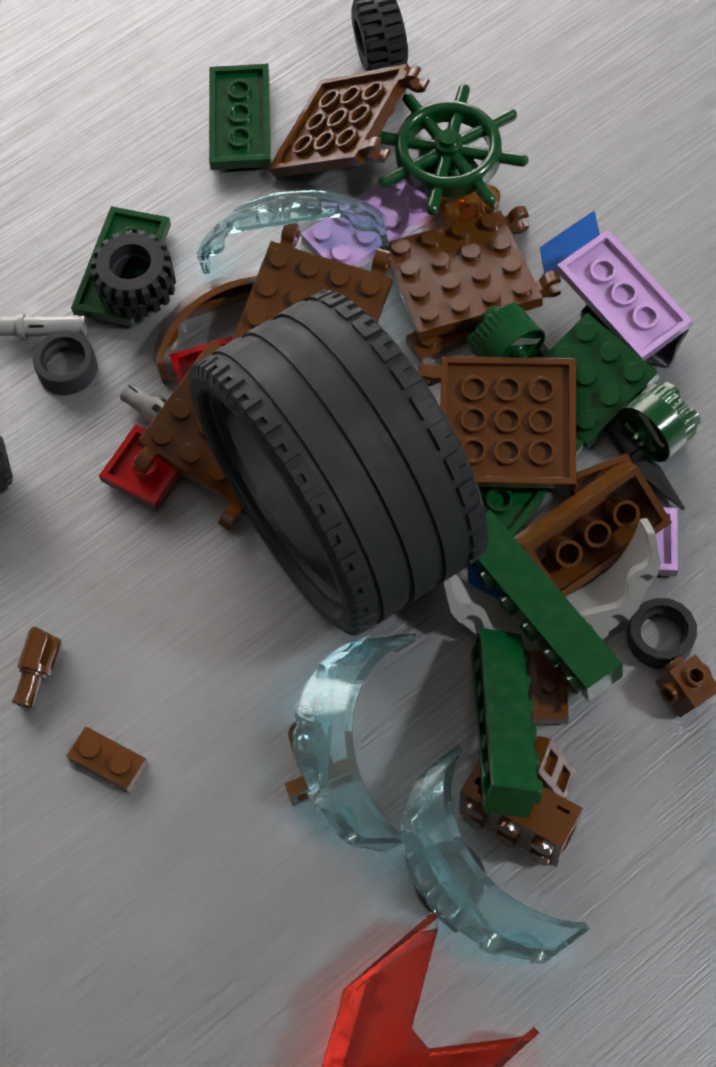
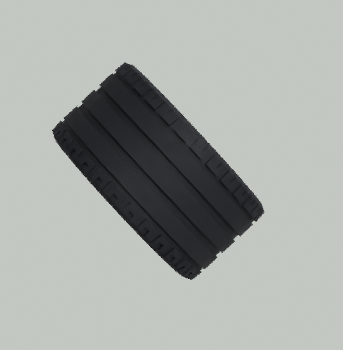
(341, 459)

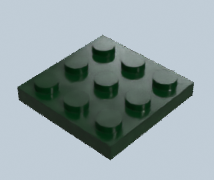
(606, 376)

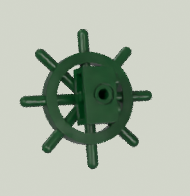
(447, 160)

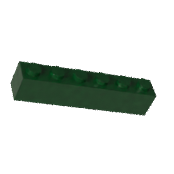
(546, 614)
(504, 724)

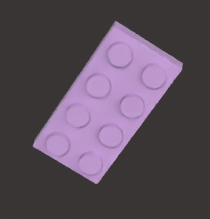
(341, 242)
(624, 295)

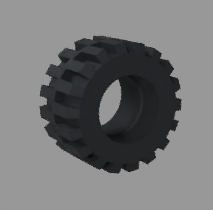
(379, 33)
(131, 253)

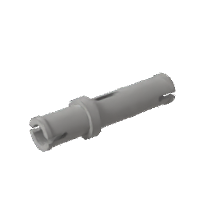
(41, 326)

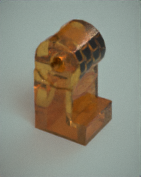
(467, 207)

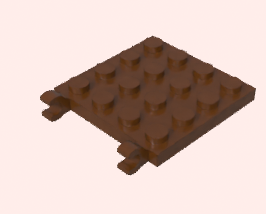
(345, 121)
(465, 269)
(294, 274)
(511, 417)
(180, 442)

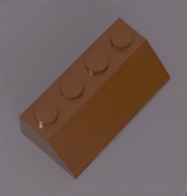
(592, 527)

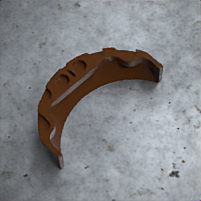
(205, 299)

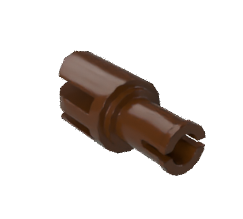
(35, 665)

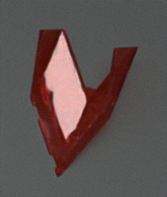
(380, 1011)

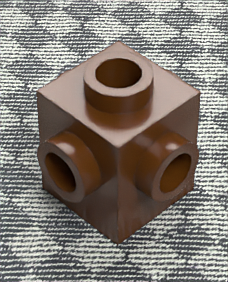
(686, 684)

